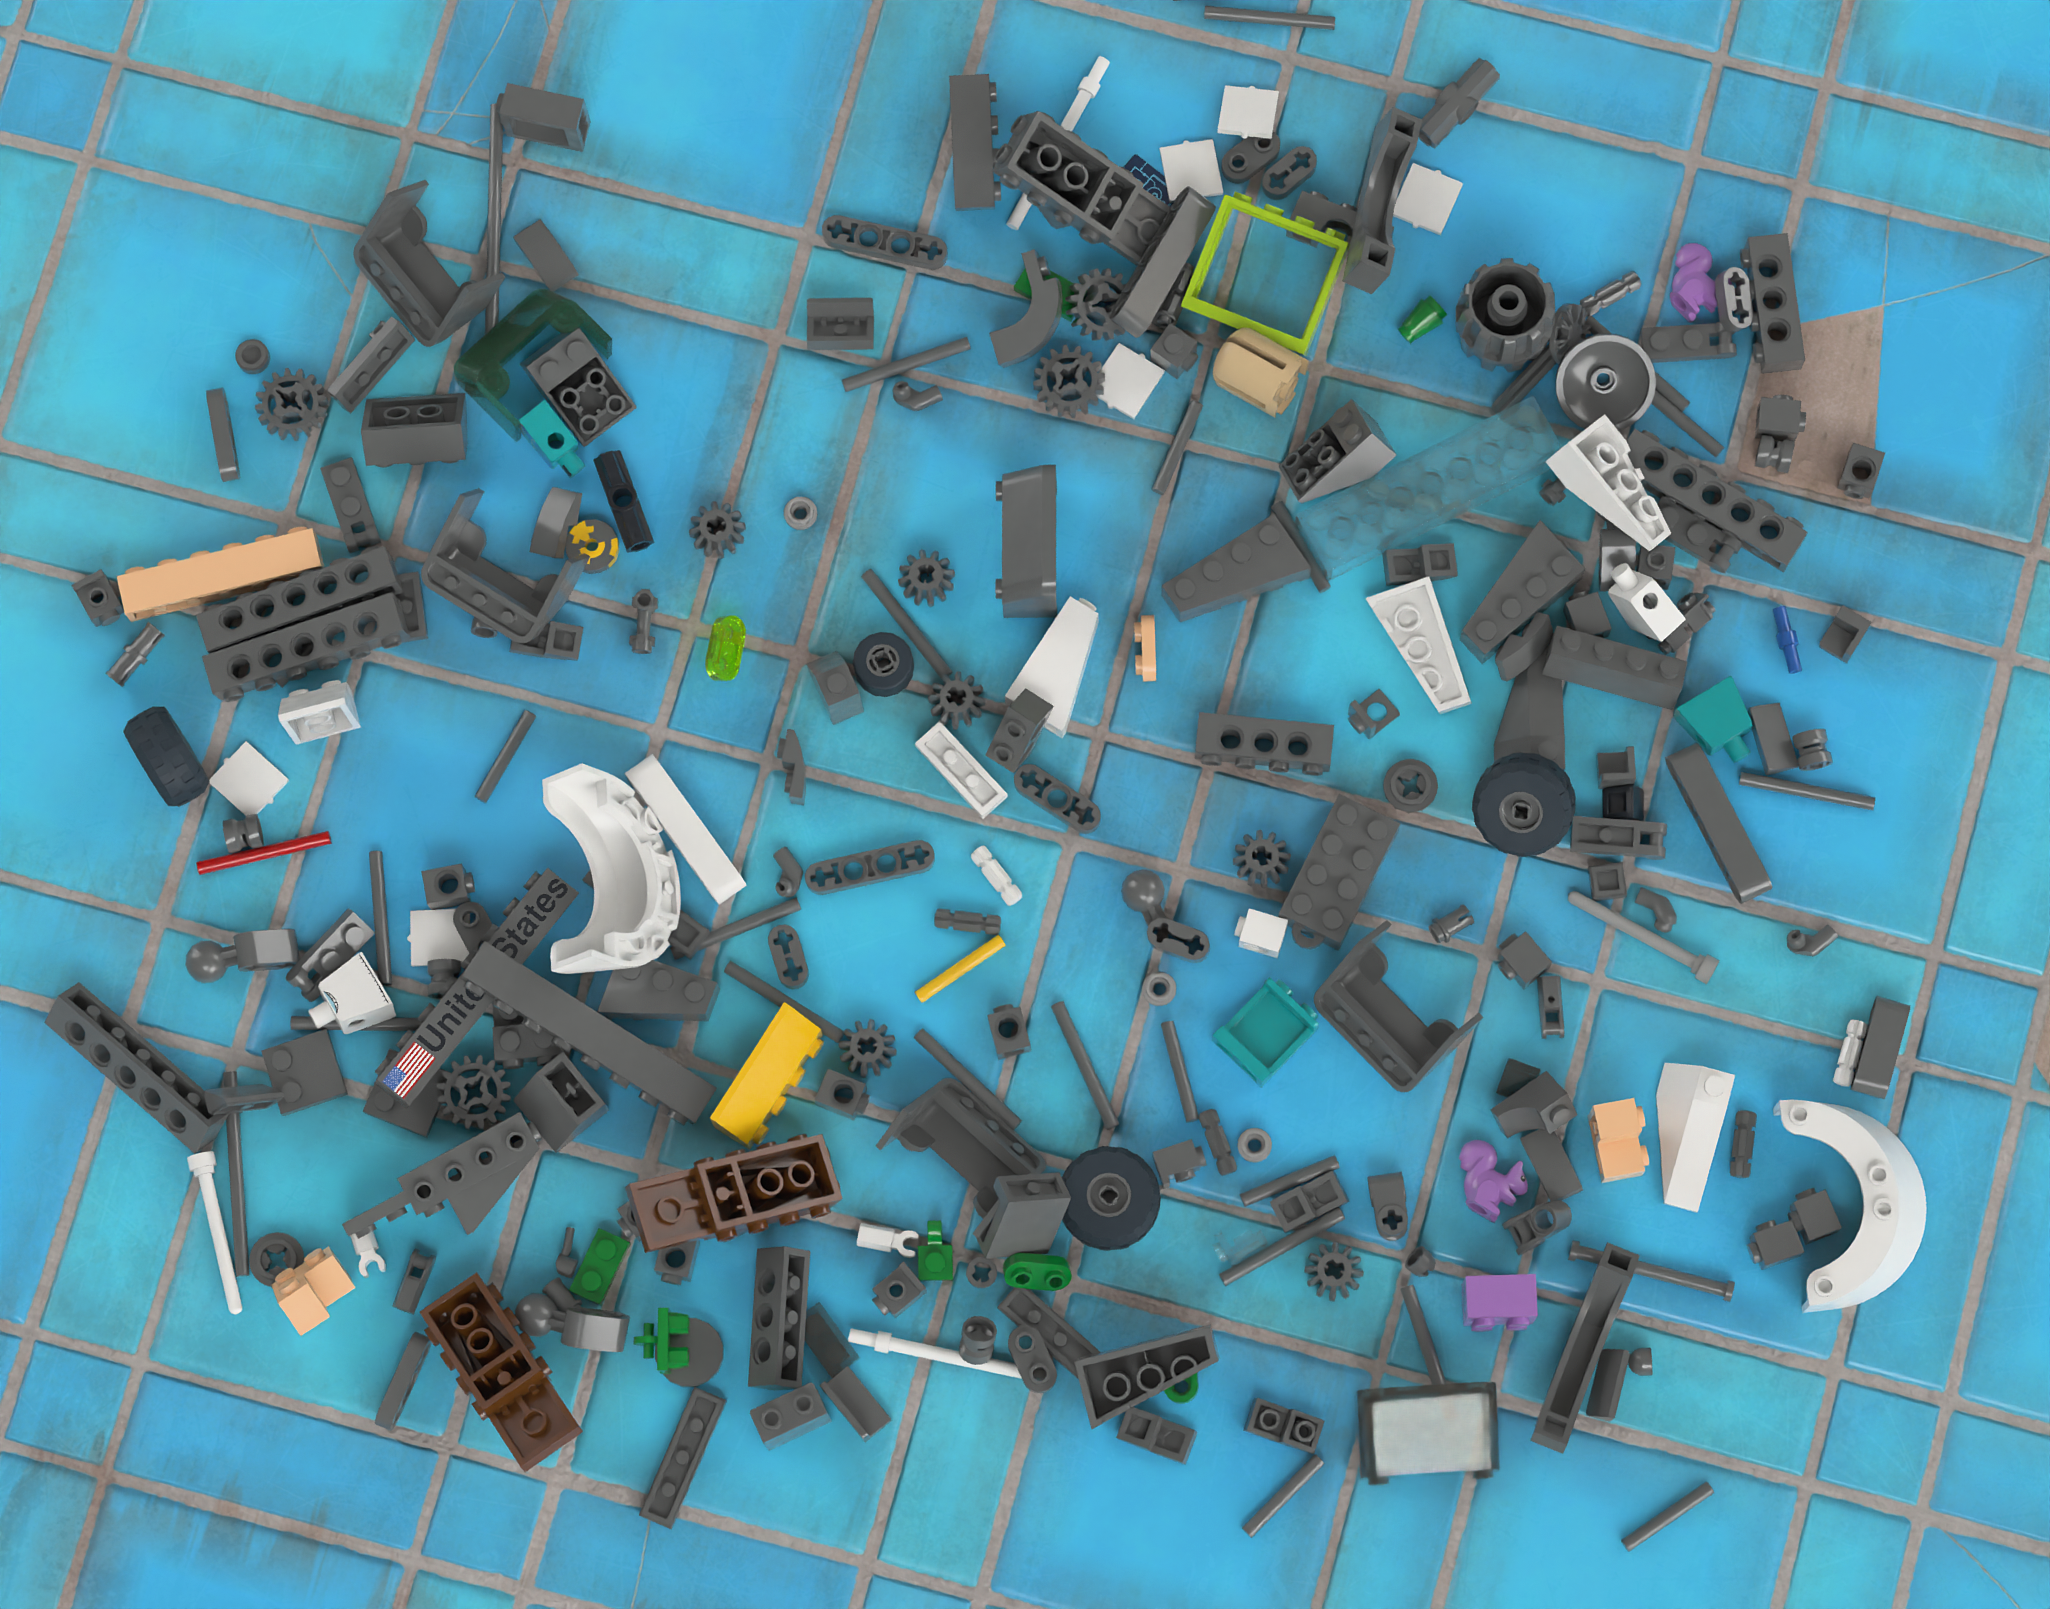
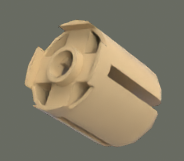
(1258, 370)

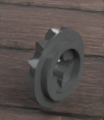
(1406, 771)
(275, 1243)

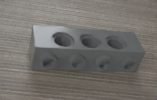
(1774, 253)
(1248, 730)
(779, 1318)

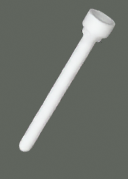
(203, 1168)

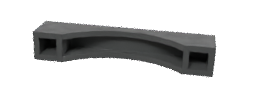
(1371, 242)

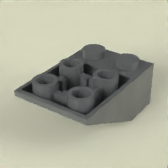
(578, 385)
(1337, 454)

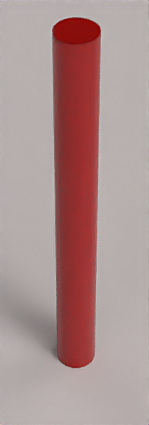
(263, 853)

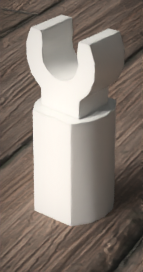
(885, 1239)
(366, 1248)

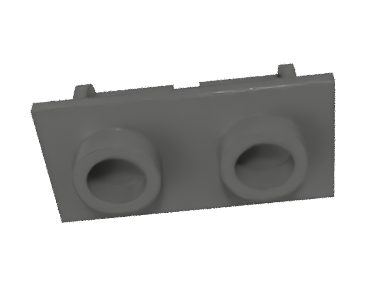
(1171, 306)
(1696, 616)

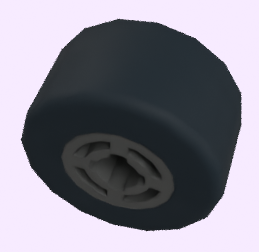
(881, 676)

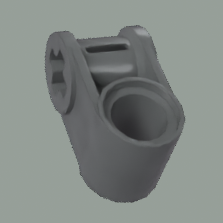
(1389, 1199)
(1533, 1226)

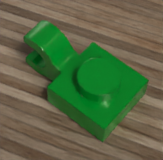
(935, 1260)

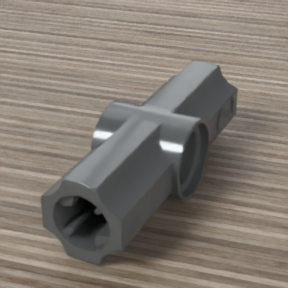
(1457, 102)

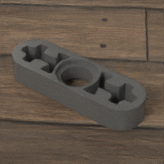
(223, 434)
(1031, 794)
(403, 1381)

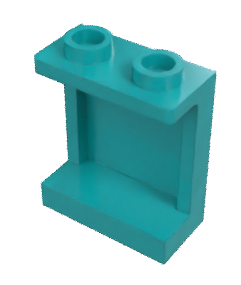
(1266, 1031)

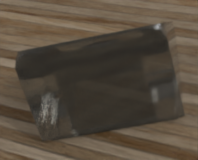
(1515, 1077)

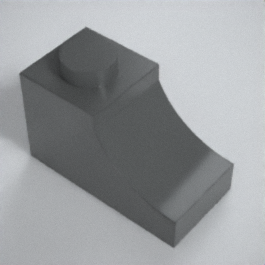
(1535, 1106)

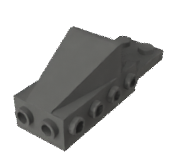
(1079, 186)
(472, 1189)

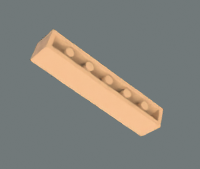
(218, 574)

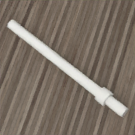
(1087, 89)
(885, 1342)

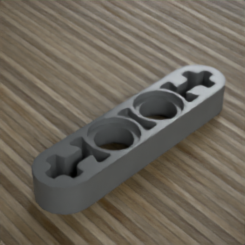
(886, 237)
(871, 873)

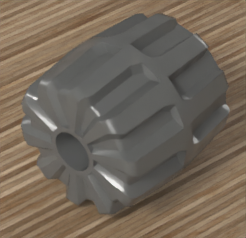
(1505, 315)

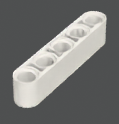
(685, 829)

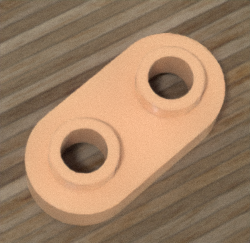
(1145, 633)

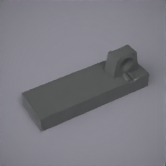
(387, 345)

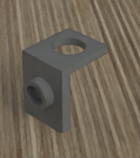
(1363, 723)

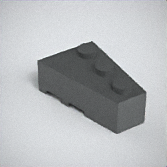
(658, 993)

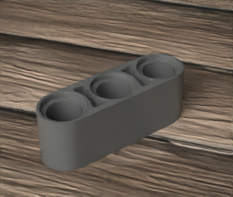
(1880, 1047)

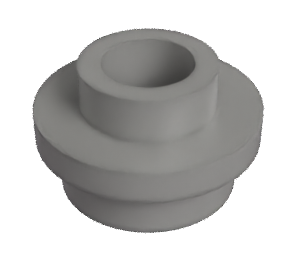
(796, 504)
(1159, 978)
(1254, 1134)

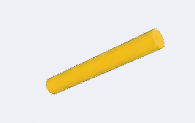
(959, 968)

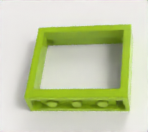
(1273, 216)

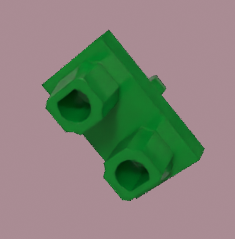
(667, 1357)

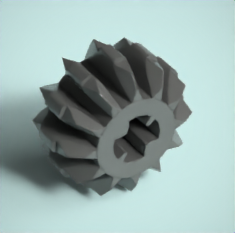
(713, 519)
(940, 577)
(961, 689)
(1270, 850)
(867, 1060)
(1337, 1260)

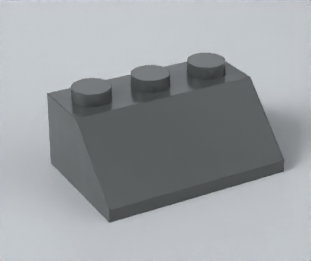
(415, 430)

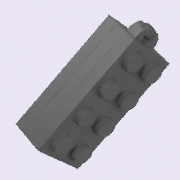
(1338, 874)

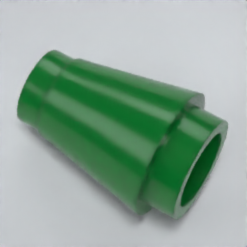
(1422, 319)

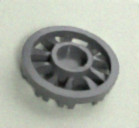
(1568, 330)

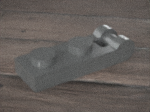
(1687, 343)
(350, 504)
(1697, 536)
(1617, 837)
(329, 953)

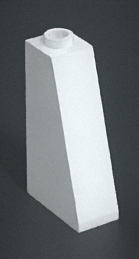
(1059, 662)

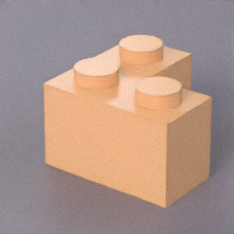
(1616, 1141)
(311, 1288)

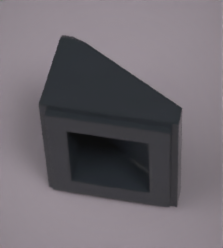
(1623, 803)

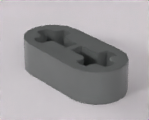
(1284, 167)
(1734, 299)
(780, 959)

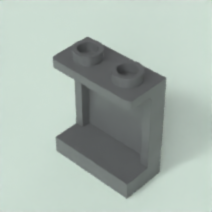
(1026, 1215)
(790, 1416)

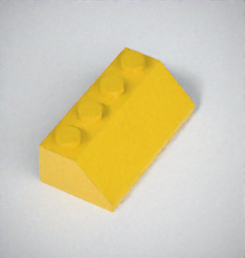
(767, 1076)

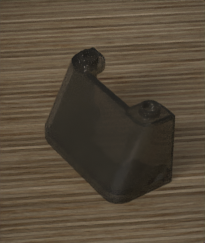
(1427, 1430)

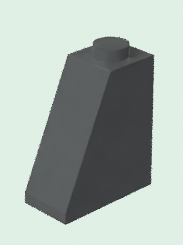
(836, 687)

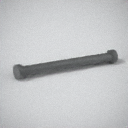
(1660, 1273)

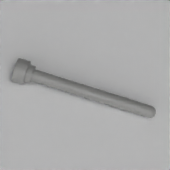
(1700, 965)

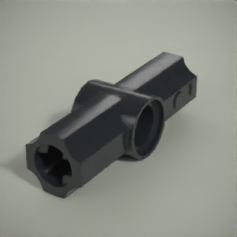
(618, 483)

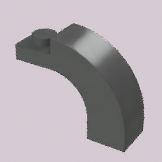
(1041, 320)

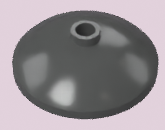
(1621, 397)

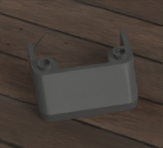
(409, 274)
(1028, 543)
(484, 590)
(1380, 1023)
(968, 1139)

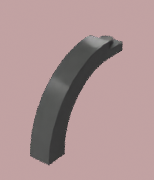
(1584, 1347)

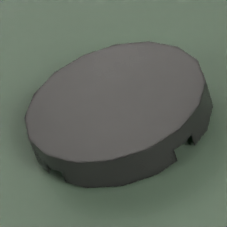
(705, 1354)

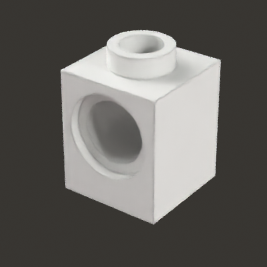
(1261, 932)

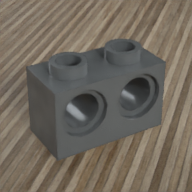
(1019, 730)

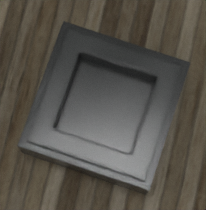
(1607, 881)

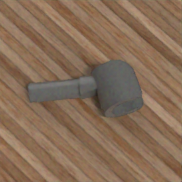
(566, 1265)

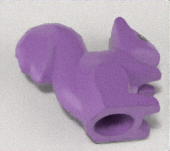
(1691, 284)
(1484, 1185)

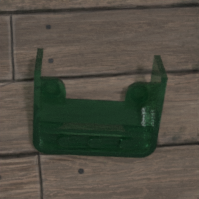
(480, 368)

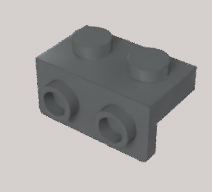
(840, 324)

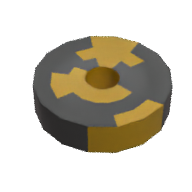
(597, 532)

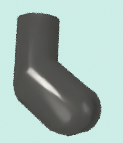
(914, 399)
(791, 873)
(1810, 945)

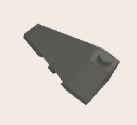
(1533, 716)

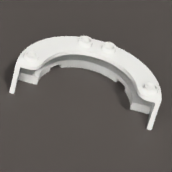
(630, 869)
(1891, 1203)

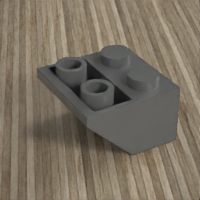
(560, 1102)

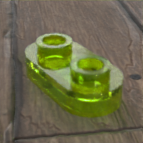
(725, 651)

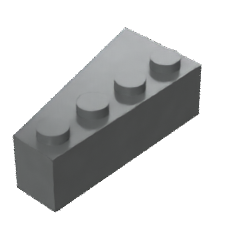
(1528, 585)

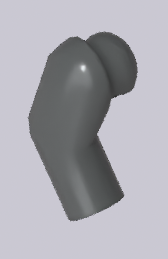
(1661, 907)

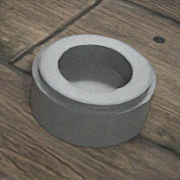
(252, 356)

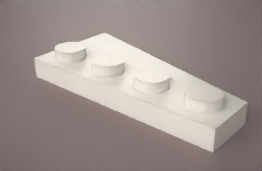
(1420, 634)

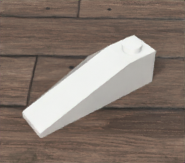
(1602, 476)
(1690, 1118)

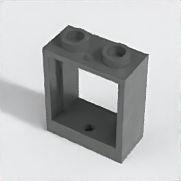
(544, 117)

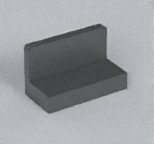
(856, 1404)

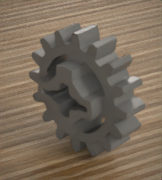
(1098, 291)
(1076, 370)
(284, 415)
(460, 1084)

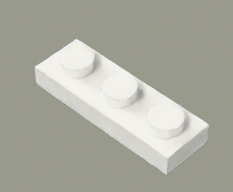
(961, 770)

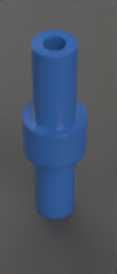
(1787, 639)

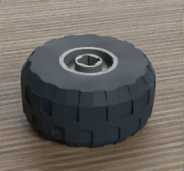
(166, 756)
(1523, 804)
(1111, 1198)

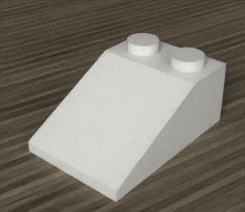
(319, 712)

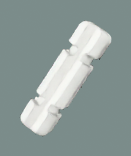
(996, 875)
(1850, 1053)

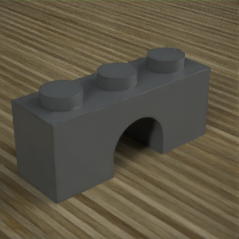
(1325, 214)

